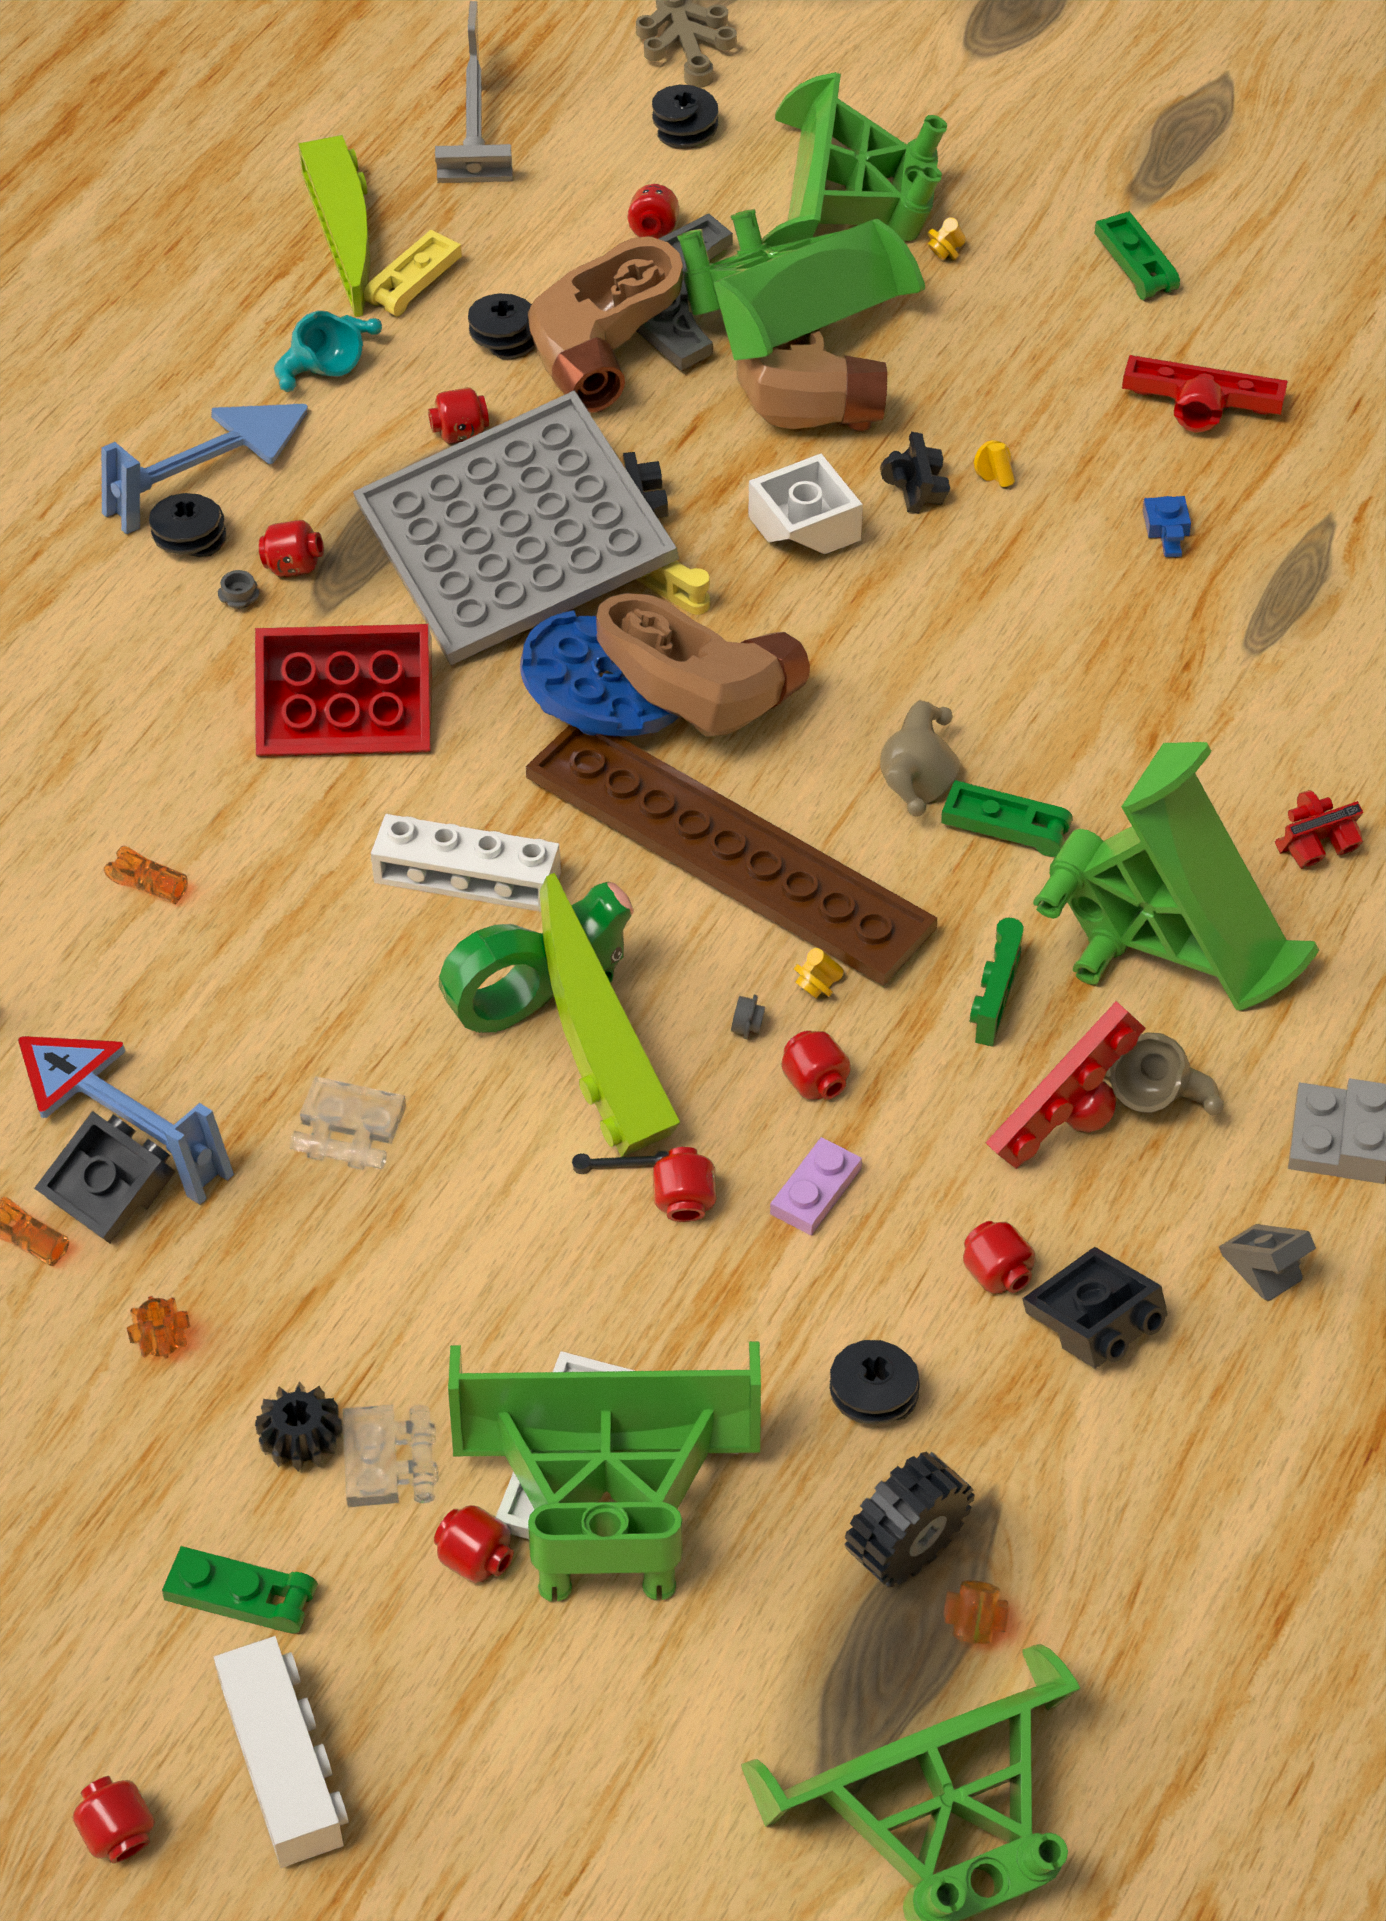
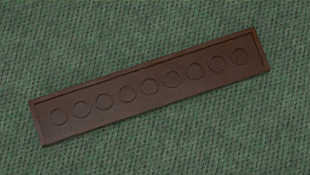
(734, 851)

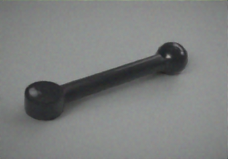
(582, 1163)

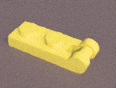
(412, 272)
(681, 586)

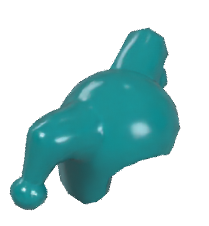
(323, 346)

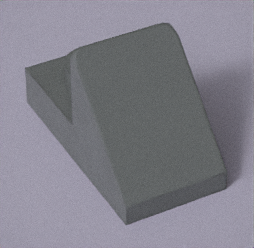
(1268, 1257)

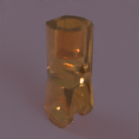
(148, 875)
(31, 1233)

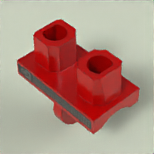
(1316, 824)

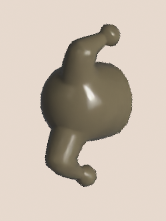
(918, 760)
(1158, 1074)

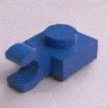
(1167, 519)

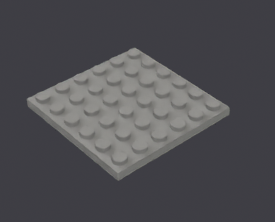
(514, 527)

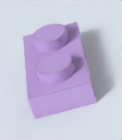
(816, 1186)

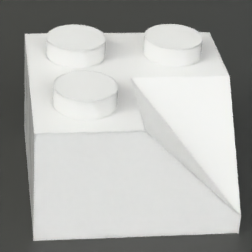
(806, 505)

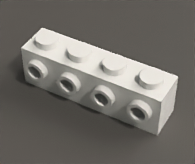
(463, 862)
(279, 1751)

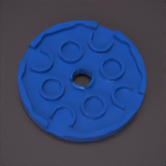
(562, 675)

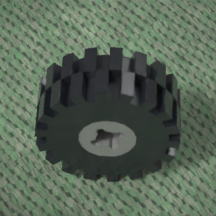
(909, 1518)

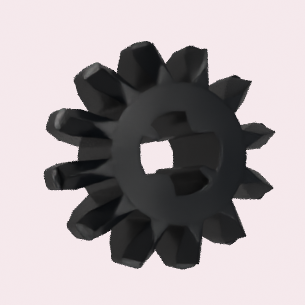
(298, 1426)

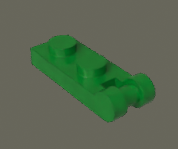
(1137, 254)
(1007, 817)
(998, 981)
(238, 1590)

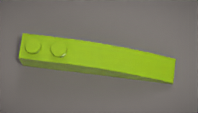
(341, 210)
(599, 1034)

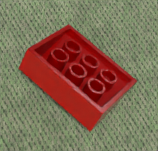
(343, 690)

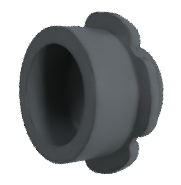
(238, 589)
(747, 1016)

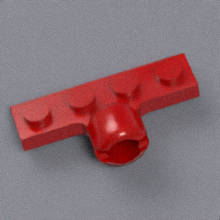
(1203, 391)
(1072, 1090)

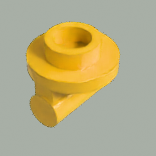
(947, 239)
(994, 463)
(818, 973)

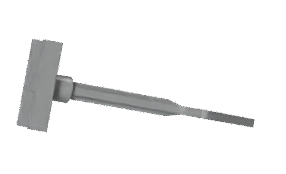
(473, 159)

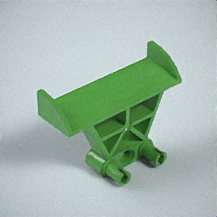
(863, 169)
(795, 286)
(1186, 877)
(601, 1434)
(1016, 1867)

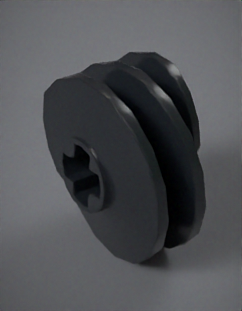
(684, 115)
(501, 325)
(188, 525)
(874, 1382)

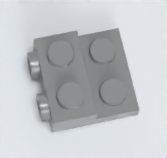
(1340, 1131)

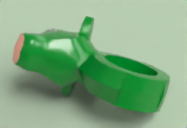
(528, 984)

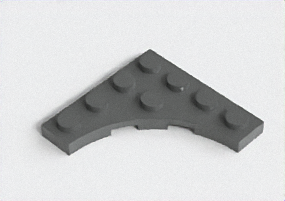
(675, 329)

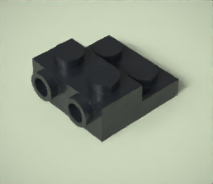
(105, 1175)
(1098, 1307)

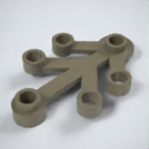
(698, 68)

